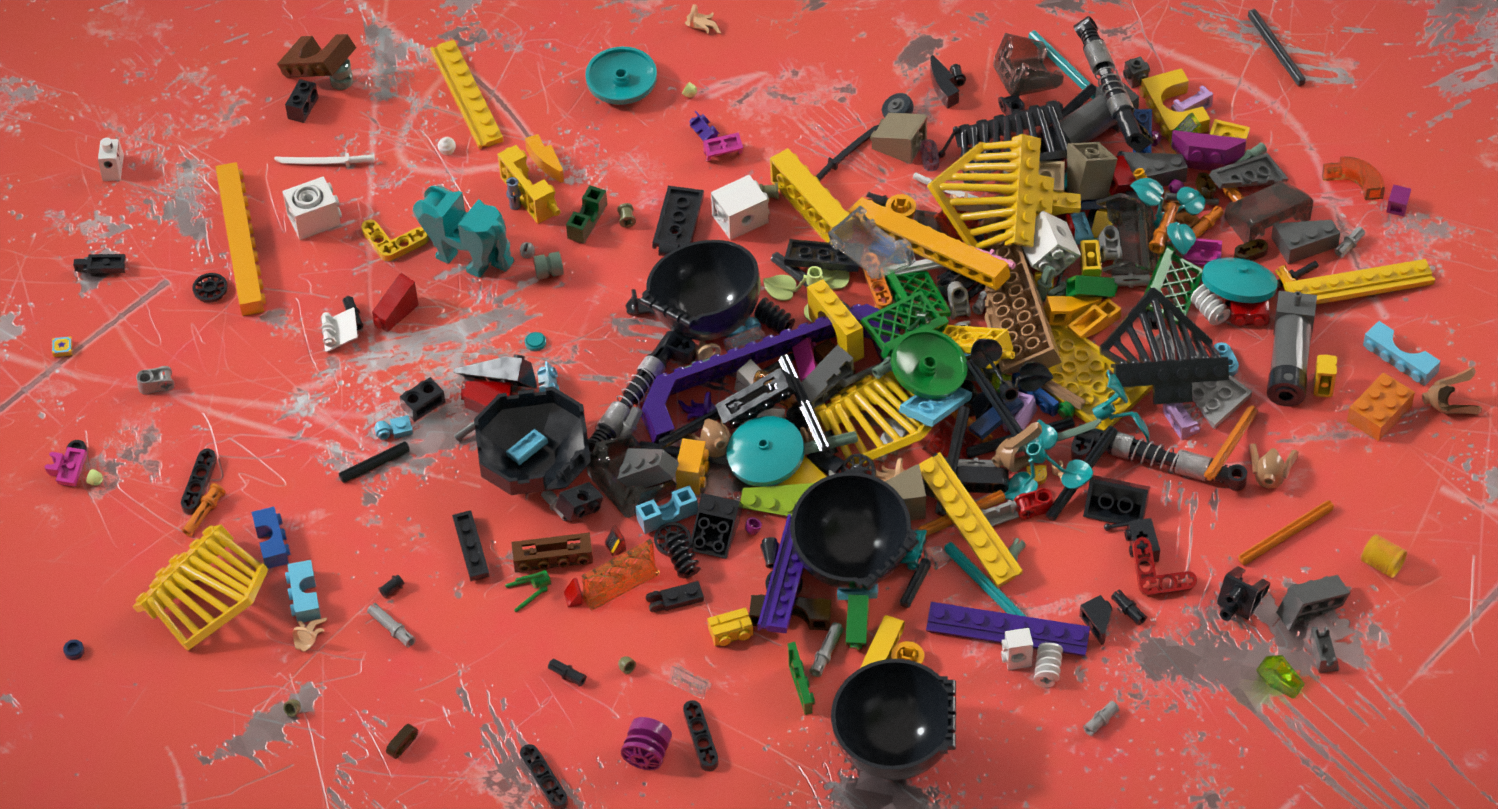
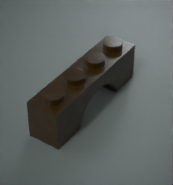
(813, 611)

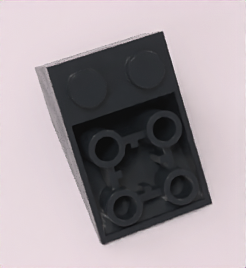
(715, 525)

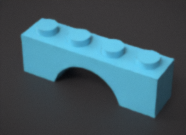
(1418, 366)

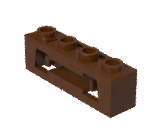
(552, 552)

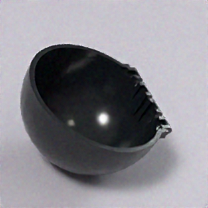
(704, 289)
(851, 530)
(895, 718)

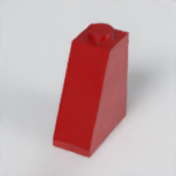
(396, 303)
(480, 394)

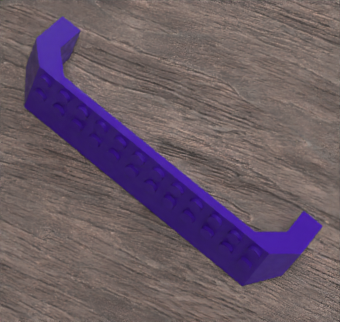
(654, 410)

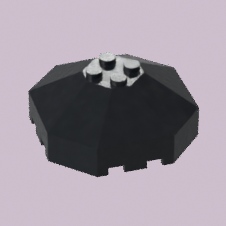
(512, 418)

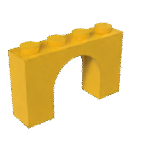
(1164, 86)
(849, 332)

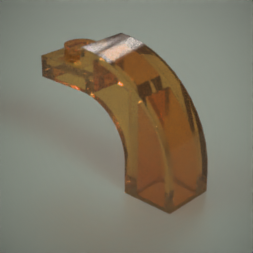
(1359, 172)

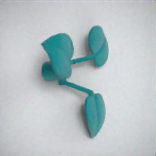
(1181, 235)
(1107, 408)
(1075, 475)

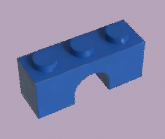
(267, 525)

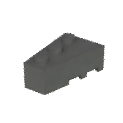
(1159, 166)
(1304, 238)
(826, 377)
(647, 467)
(1312, 598)

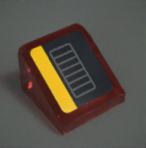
(615, 542)

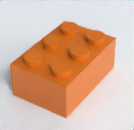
(1380, 406)

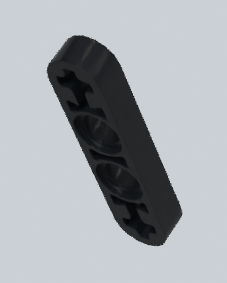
(195, 480)
(698, 736)
(545, 776)

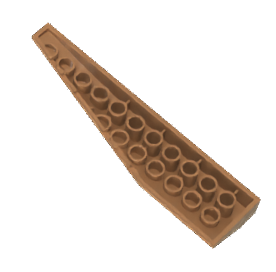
(1021, 311)

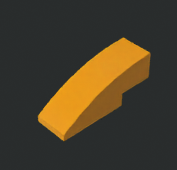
(544, 157)
(1095, 319)

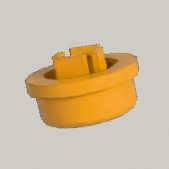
(902, 204)
(908, 651)

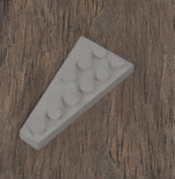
(1214, 398)

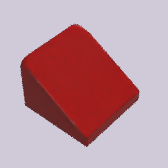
(573, 594)

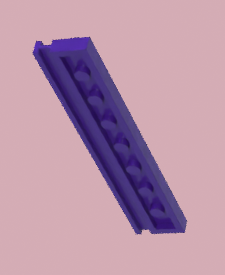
(782, 586)
(992, 626)

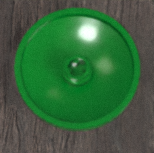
(929, 364)

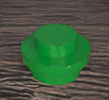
(1066, 409)

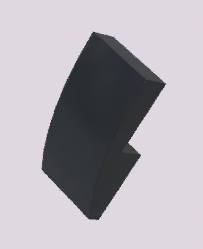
(826, 461)

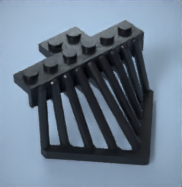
(1012, 123)
(1169, 377)

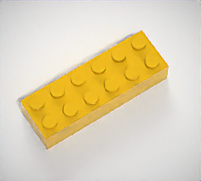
(806, 193)

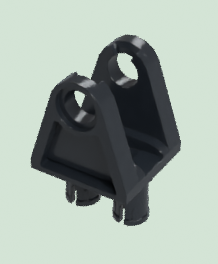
(1239, 596)

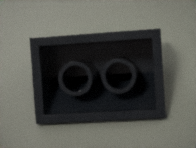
(1115, 500)

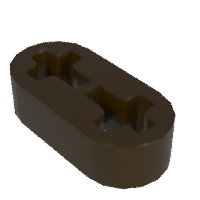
(1205, 185)
(1249, 248)
(402, 741)

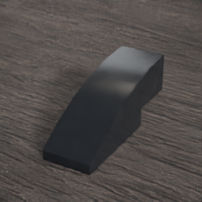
(943, 83)

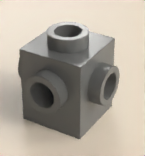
(1135, 71)

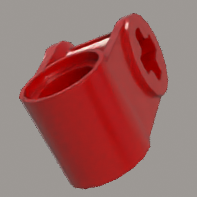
(1034, 503)

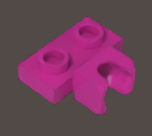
(67, 466)

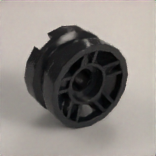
(796, 417)

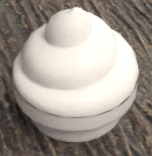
(446, 145)

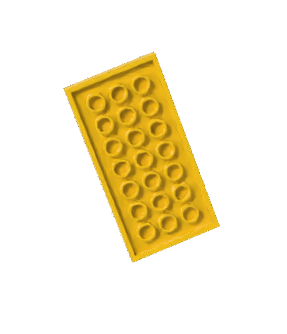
(1086, 375)

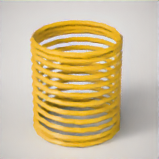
(1383, 557)

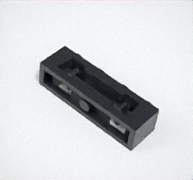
(756, 398)

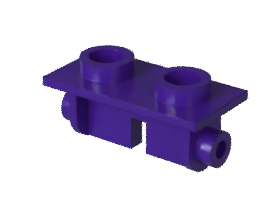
(700, 124)

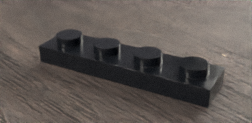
(470, 545)

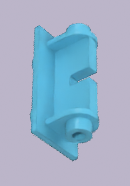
(547, 376)

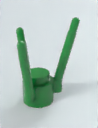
(538, 580)

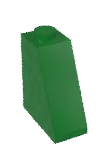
(1091, 286)
(857, 621)

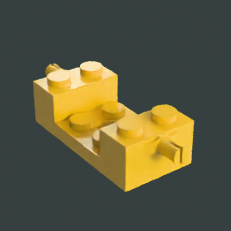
(535, 198)
(967, 335)

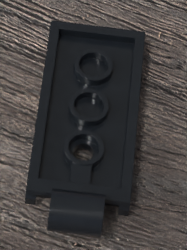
(678, 214)

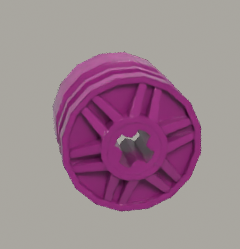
(646, 743)

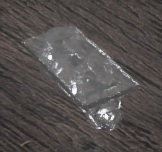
(685, 680)

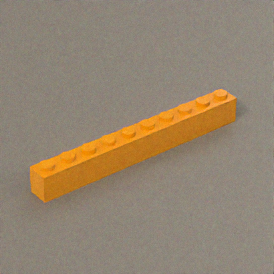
(240, 240)
(938, 246)

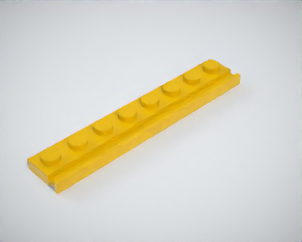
(466, 94)
(1365, 281)
(969, 520)

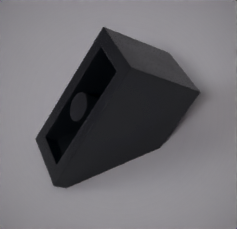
(1097, 615)

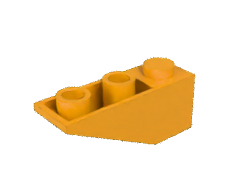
(1065, 309)

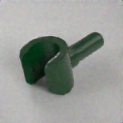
(921, 318)

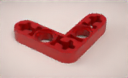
(1151, 575)

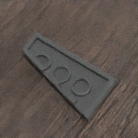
(1249, 172)

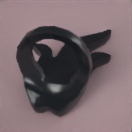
(635, 307)

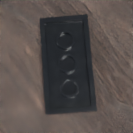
(820, 254)

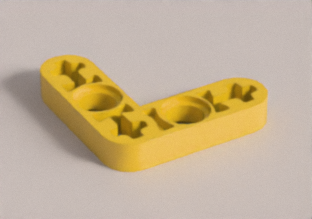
(392, 245)

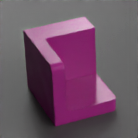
(1398, 200)

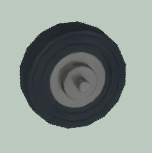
(897, 104)

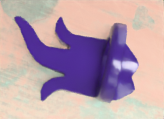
(698, 409)

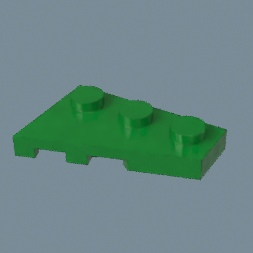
(800, 680)

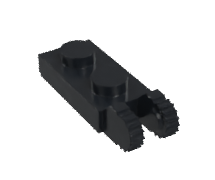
(675, 597)

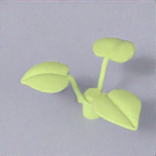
(782, 286)

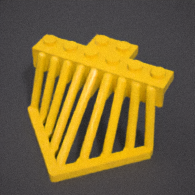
(1026, 192)
(860, 397)
(188, 568)

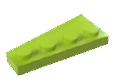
(773, 499)

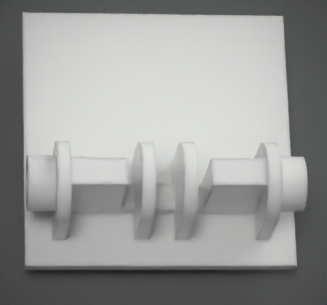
(338, 329)

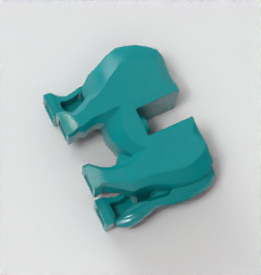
(451, 228)

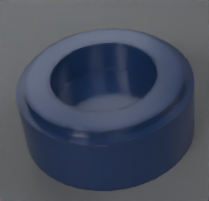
(73, 649)

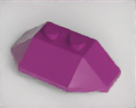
(1207, 150)

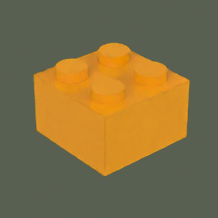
(692, 465)

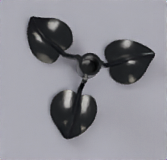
(1032, 375)

